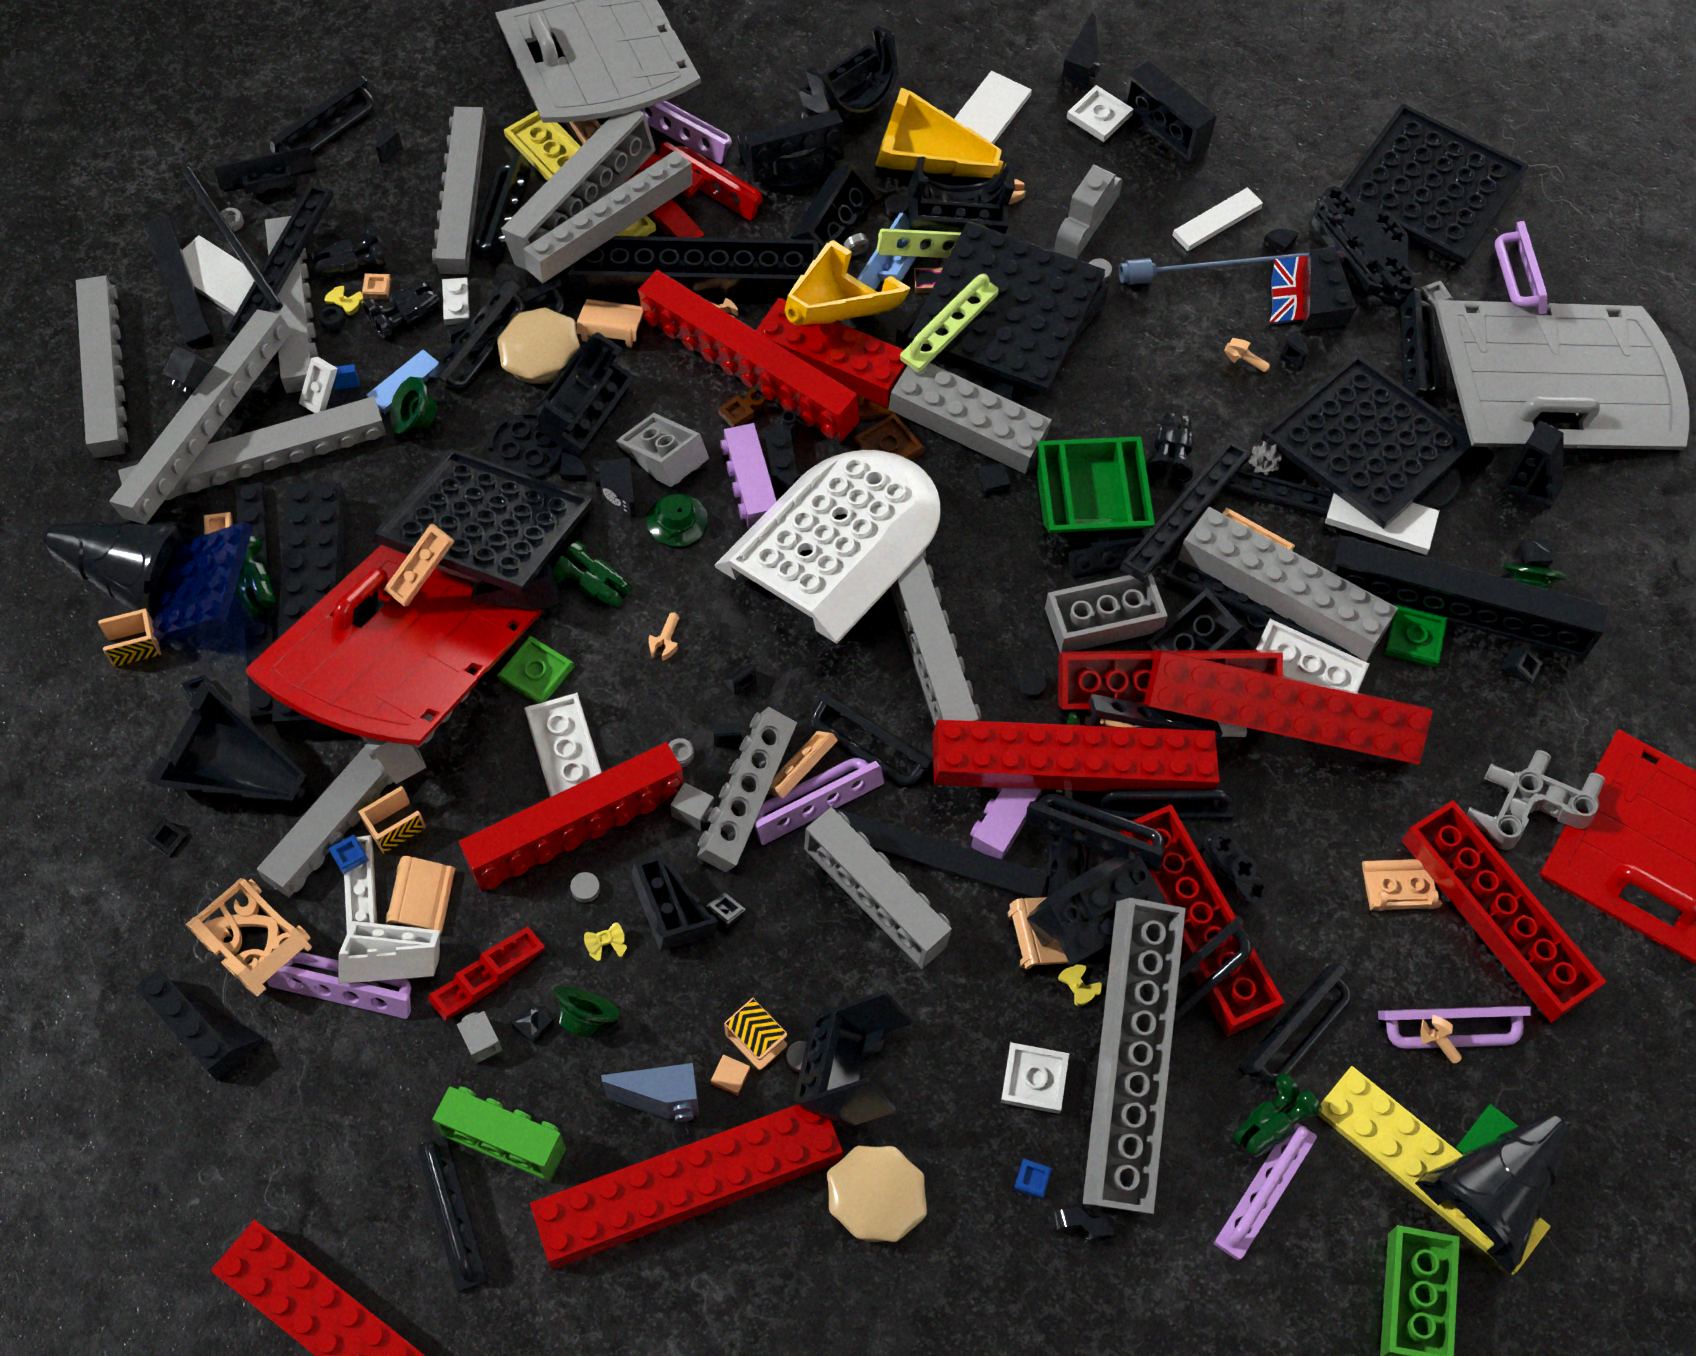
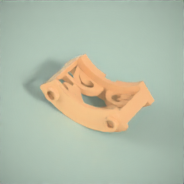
(278, 947)

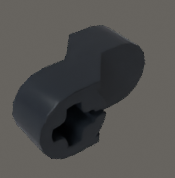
(1078, 1220)

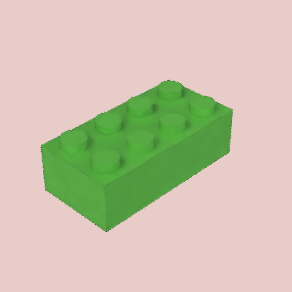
(500, 1133)
(1420, 1293)

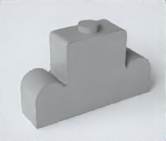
(1087, 210)

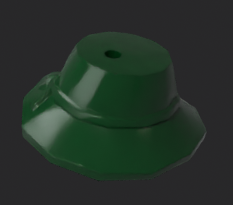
(412, 406)
(676, 527)
(1534, 575)
(583, 1011)

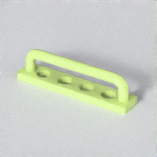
(889, 237)
(978, 287)

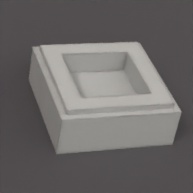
(1434, 292)

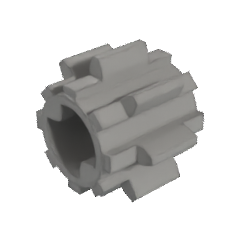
(1260, 463)

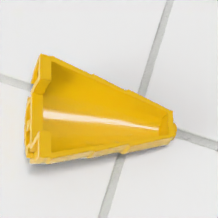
(948, 146)
(831, 294)

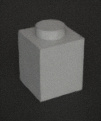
(692, 806)
(479, 1036)

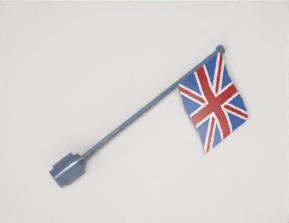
(1285, 281)

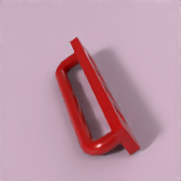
(749, 196)

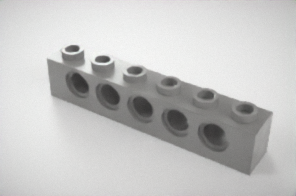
(714, 847)

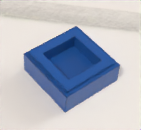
(346, 377)
(348, 854)
(1032, 1179)

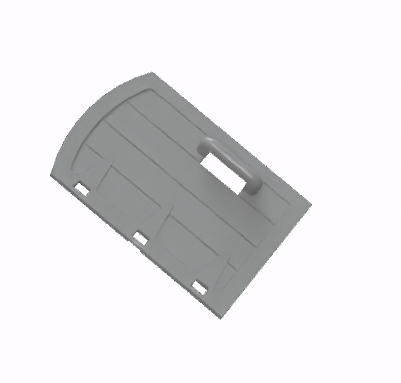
(610, 59)
(1571, 361)

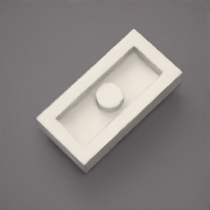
(455, 300)
(317, 385)

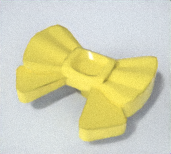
(349, 304)
(613, 935)
(1082, 993)

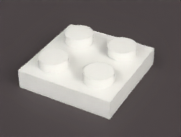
(1099, 113)
(1035, 1078)

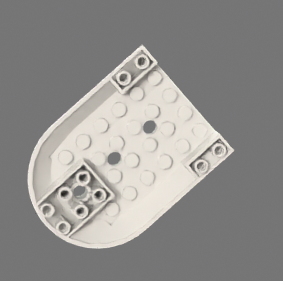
(853, 560)

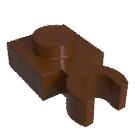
(739, 410)

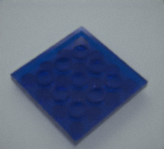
(202, 582)

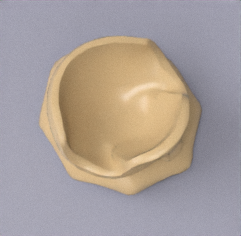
(537, 345)
(877, 1193)

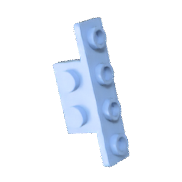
(883, 266)

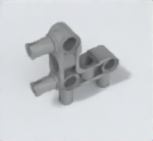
(1546, 796)

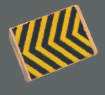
(134, 649)
(384, 808)
(756, 1034)

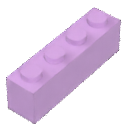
(749, 471)
(1003, 821)

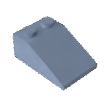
(660, 1091)

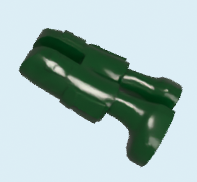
(253, 582)
(599, 582)
(1270, 1124)

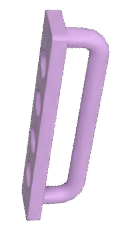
(718, 140)
(1531, 267)
(870, 777)
(396, 1003)
(1512, 1037)
(1268, 1191)

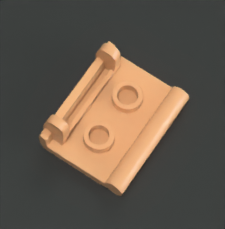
(610, 320)
(1399, 885)
(420, 894)
(1031, 949)

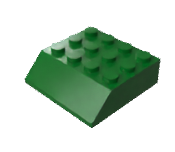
(1093, 484)

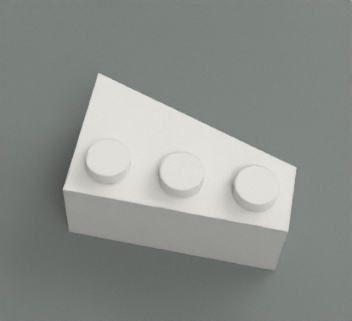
(387, 953)

